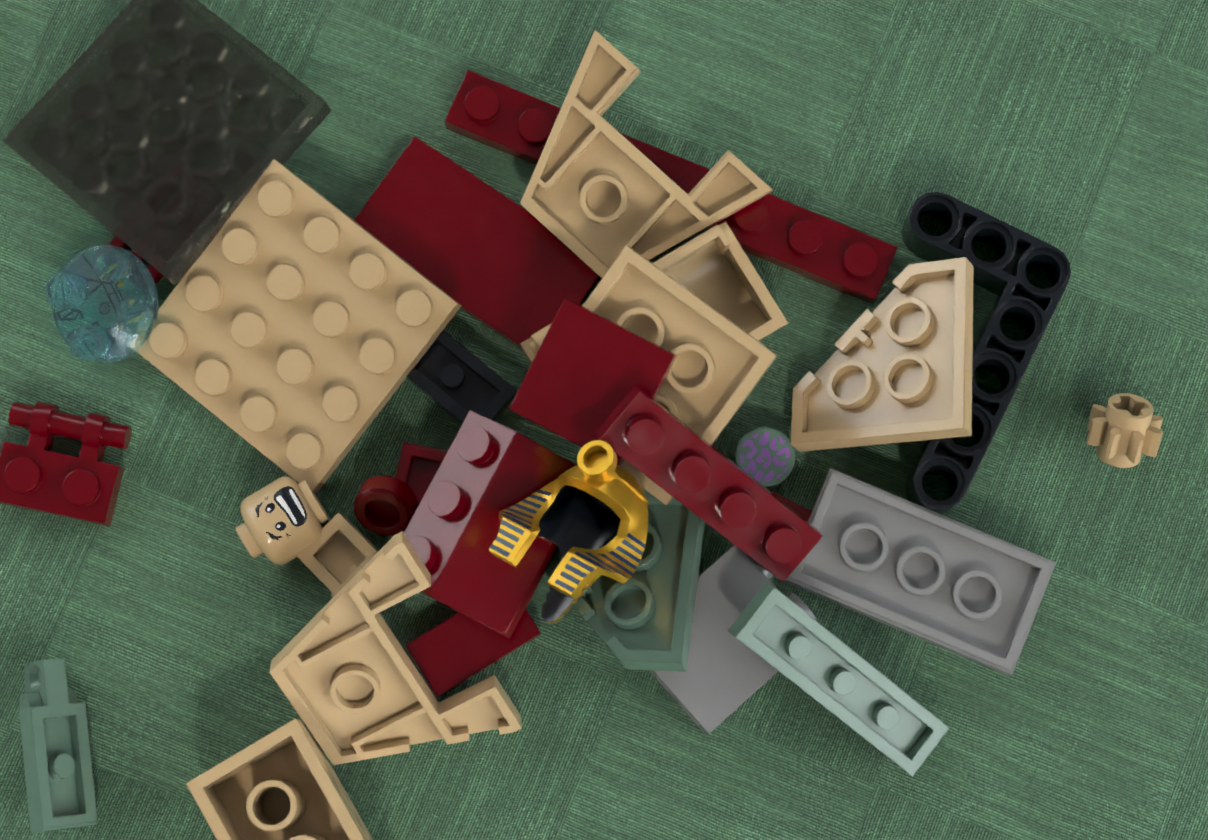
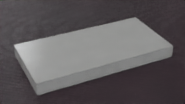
(922, 573)

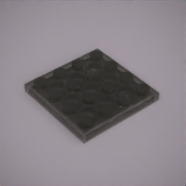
(166, 128)

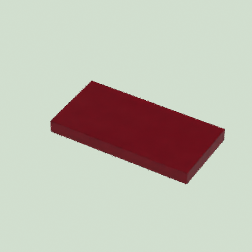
(474, 244)

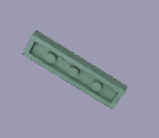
(838, 678)

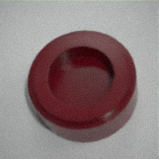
(385, 505)

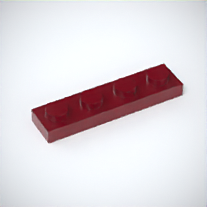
(708, 483)

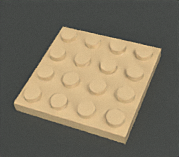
(296, 326)

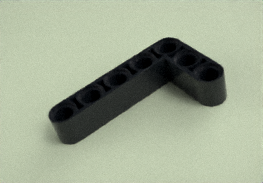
(991, 349)

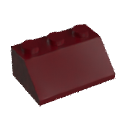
(460, 519)

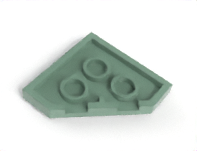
(652, 613)

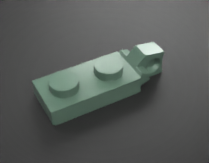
(55, 750)

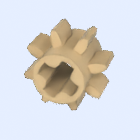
(1124, 430)

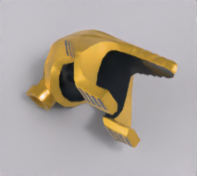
(593, 517)

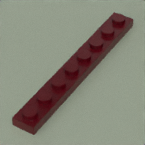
(765, 228)

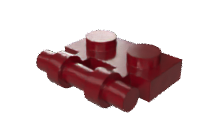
(57, 482)

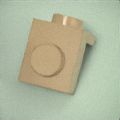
(338, 553)

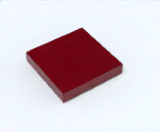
(586, 372)

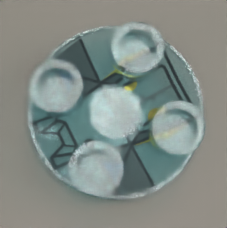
(104, 303)

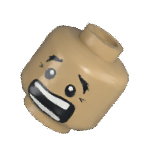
(281, 520)

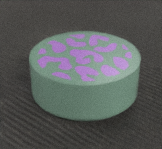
(766, 456)

